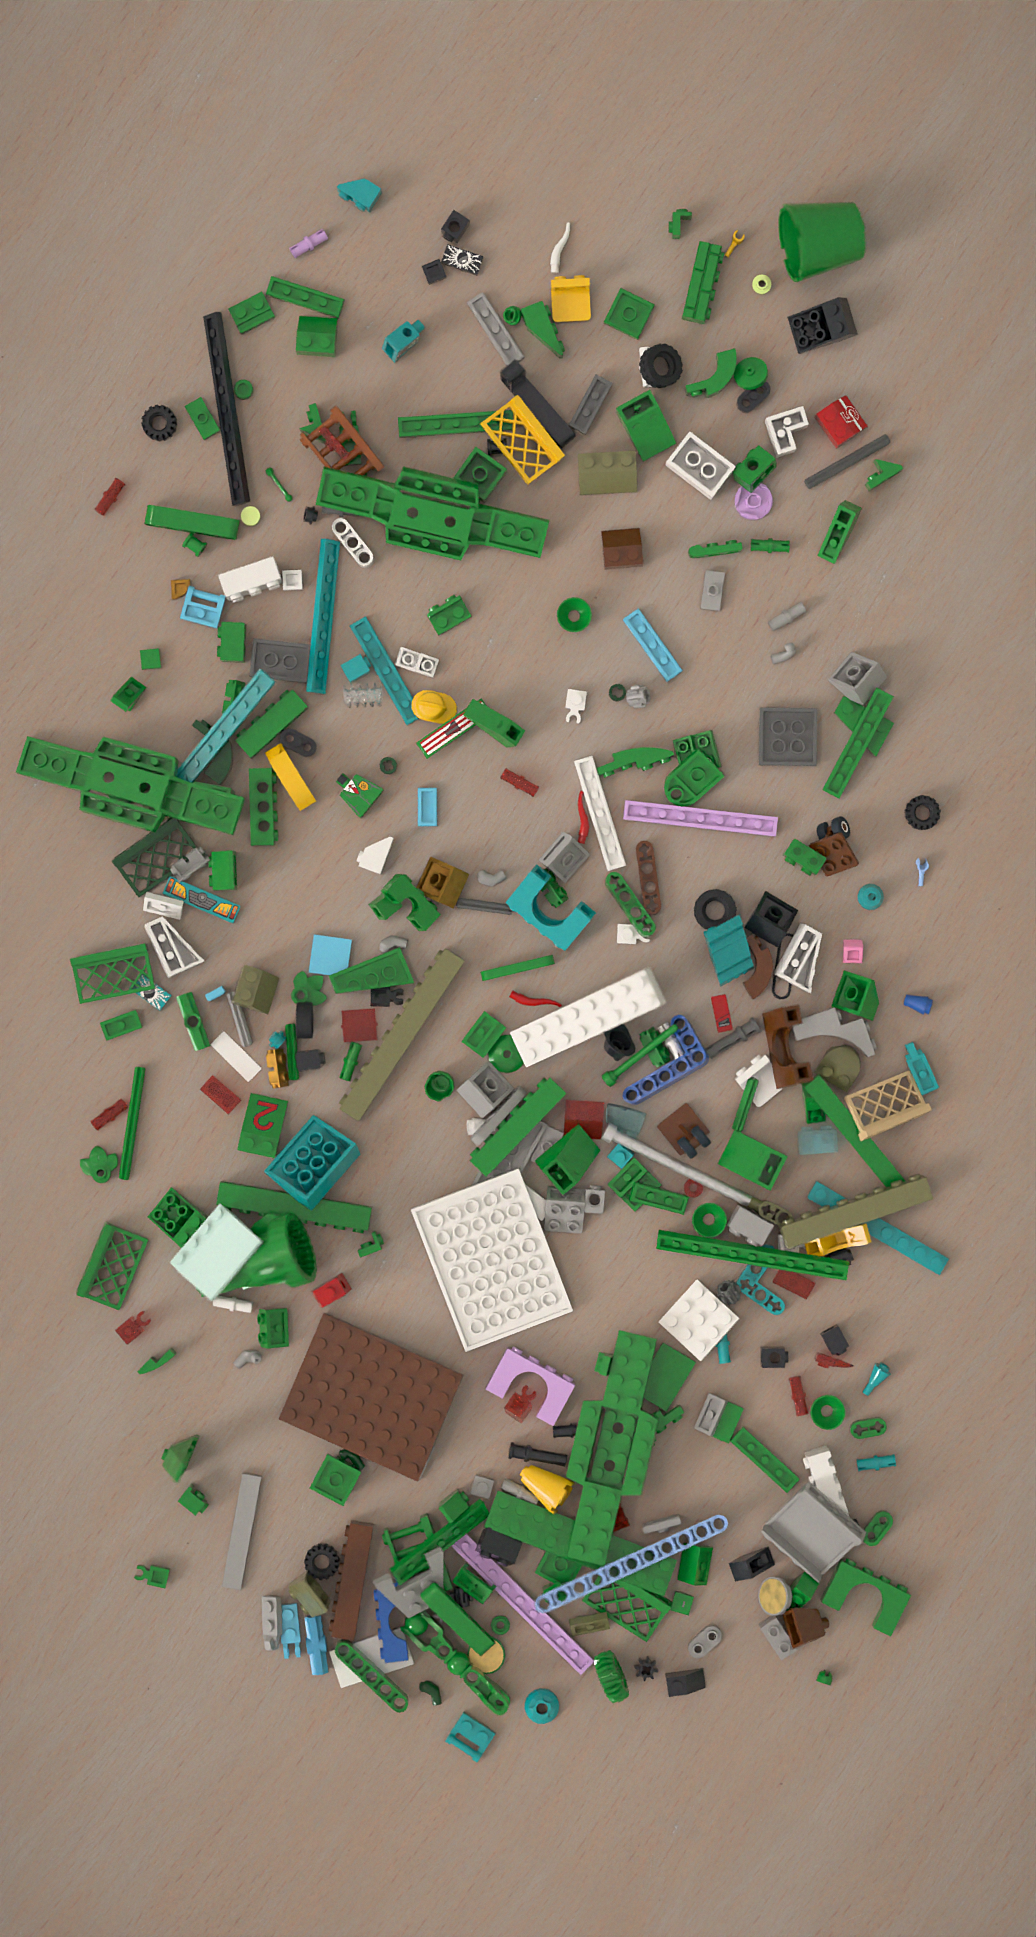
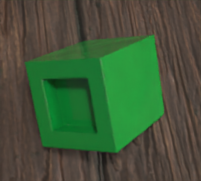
(383, 907)

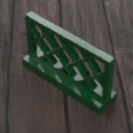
(145, 843)

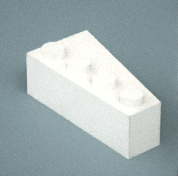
(824, 1476)

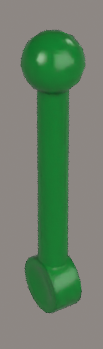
(269, 471)

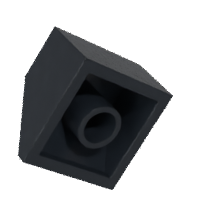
(771, 919)

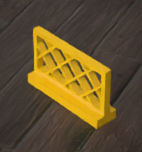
(534, 428)

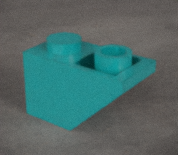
(361, 192)

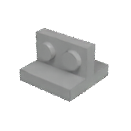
(564, 857)

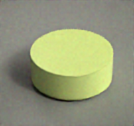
(250, 516)

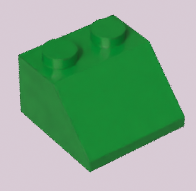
(316, 336)
(223, 870)

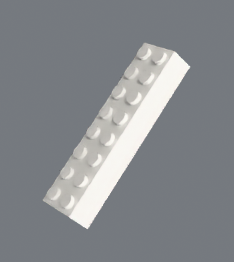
(588, 1017)

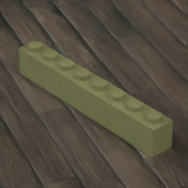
(855, 1211)

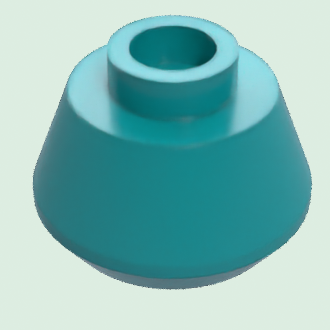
(867, 901)

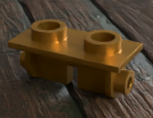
(277, 1059)

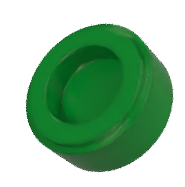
(243, 389)

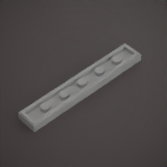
(241, 1531)

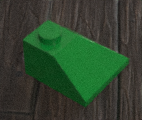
(856, 995)

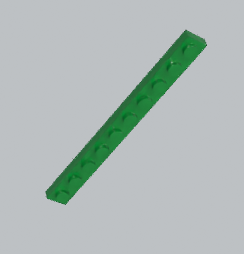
(752, 1255)

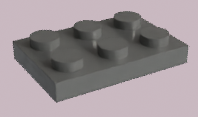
(280, 660)

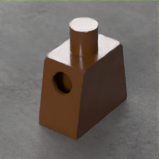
(804, 1625)

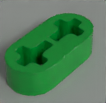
(869, 1432)

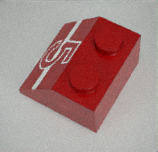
(840, 421)

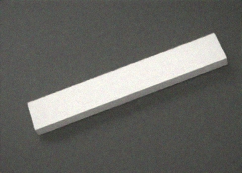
(600, 813)

